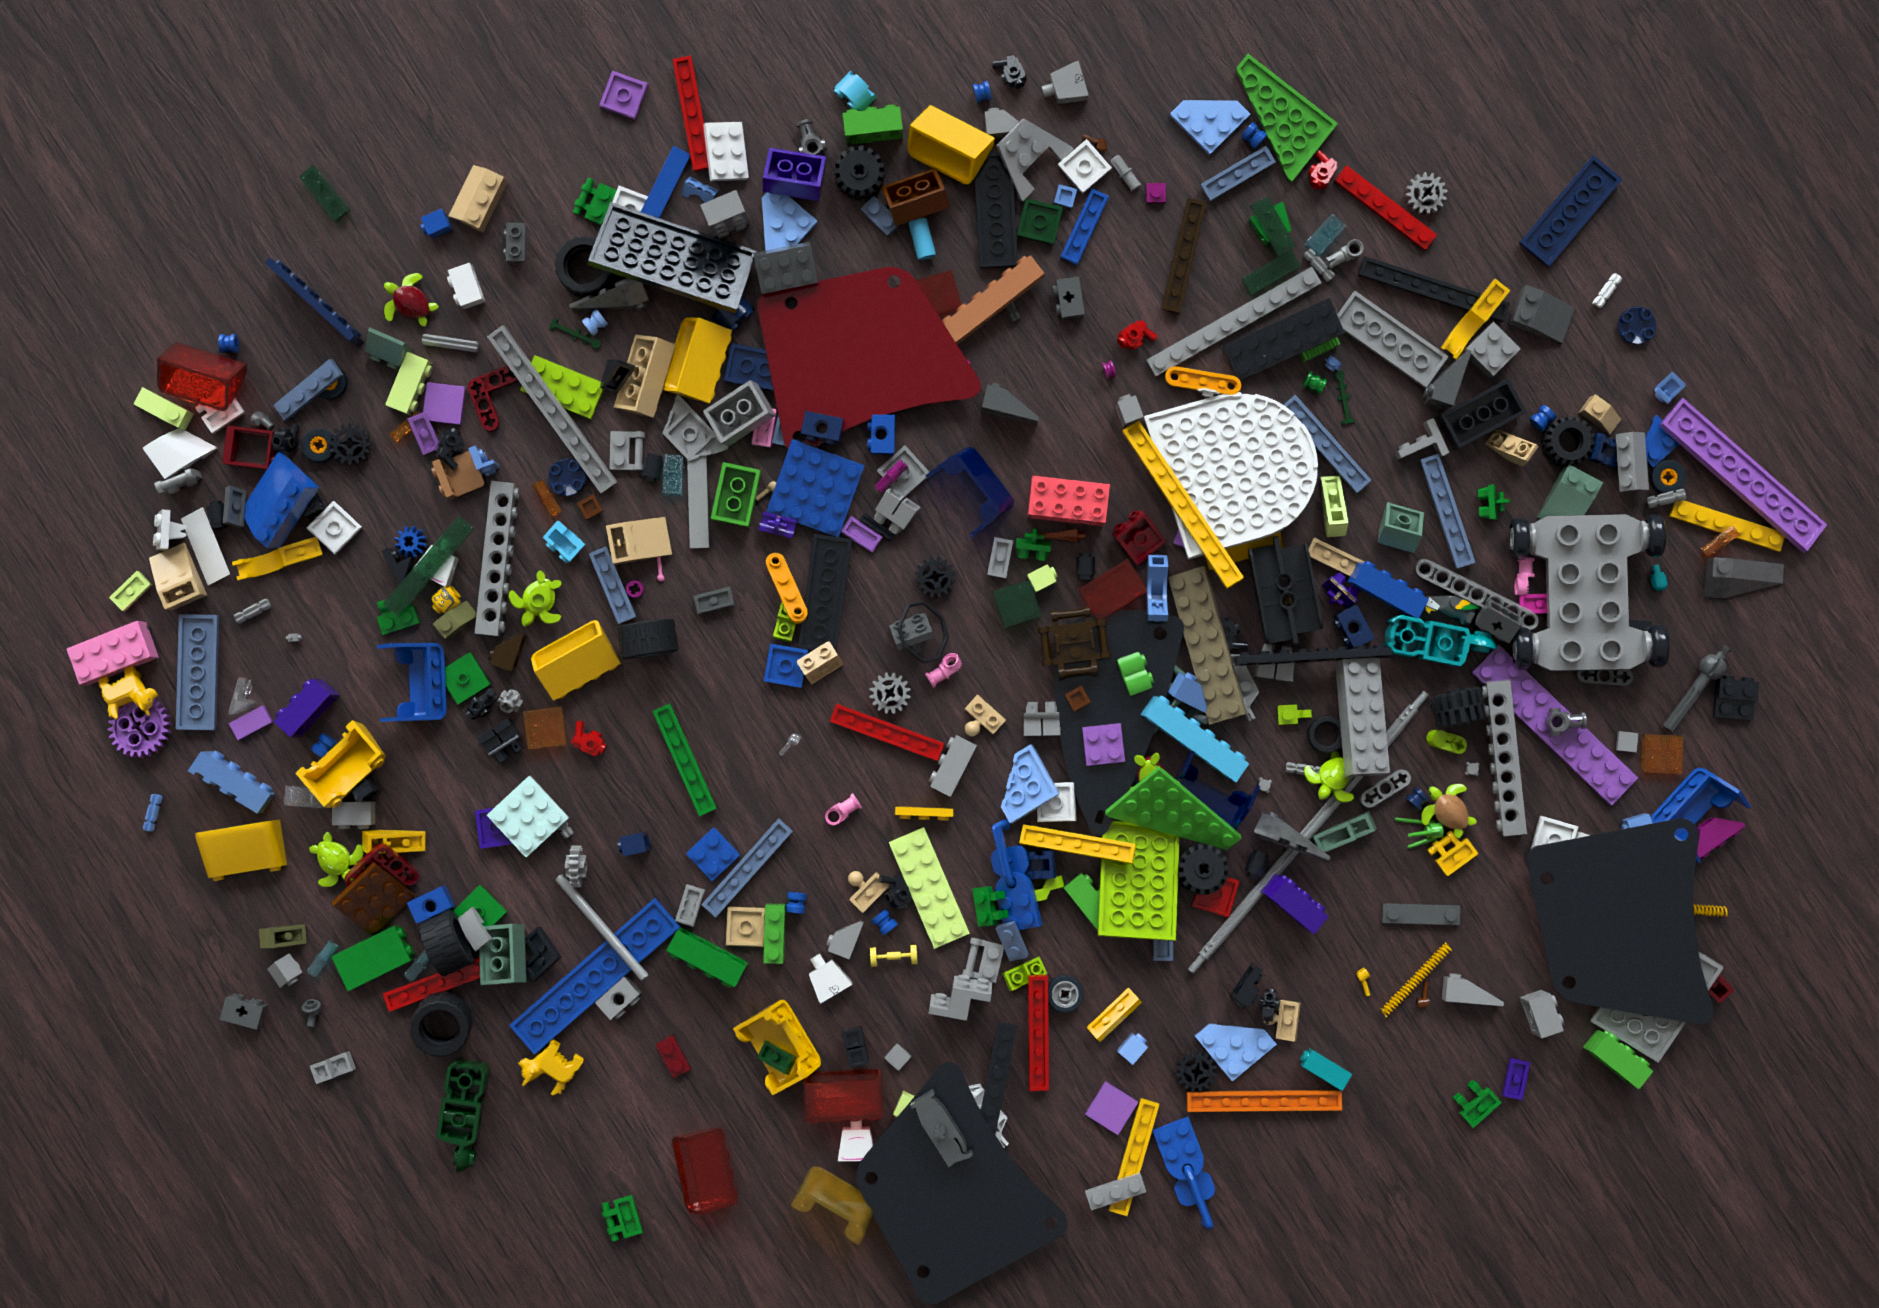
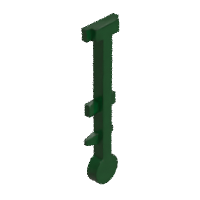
(595, 343)
(1339, 375)

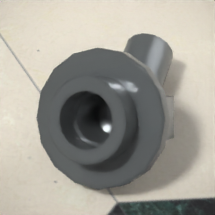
(261, 421)
(1197, 715)
(312, 1008)

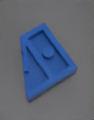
(1658, 443)

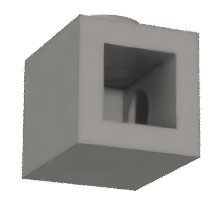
(285, 971)

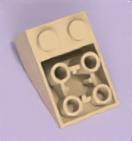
(638, 540)
(176, 577)

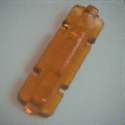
(402, 429)

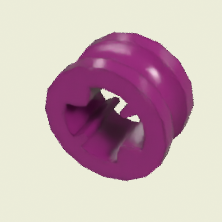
(1109, 369)
(637, 594)

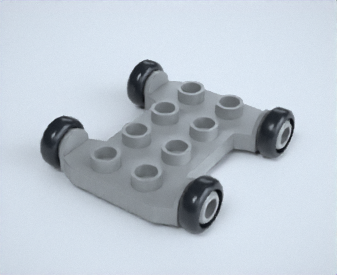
(1588, 592)

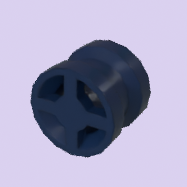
(1417, 798)

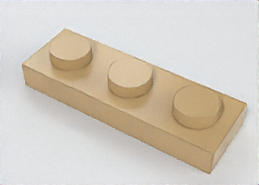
(1332, 557)

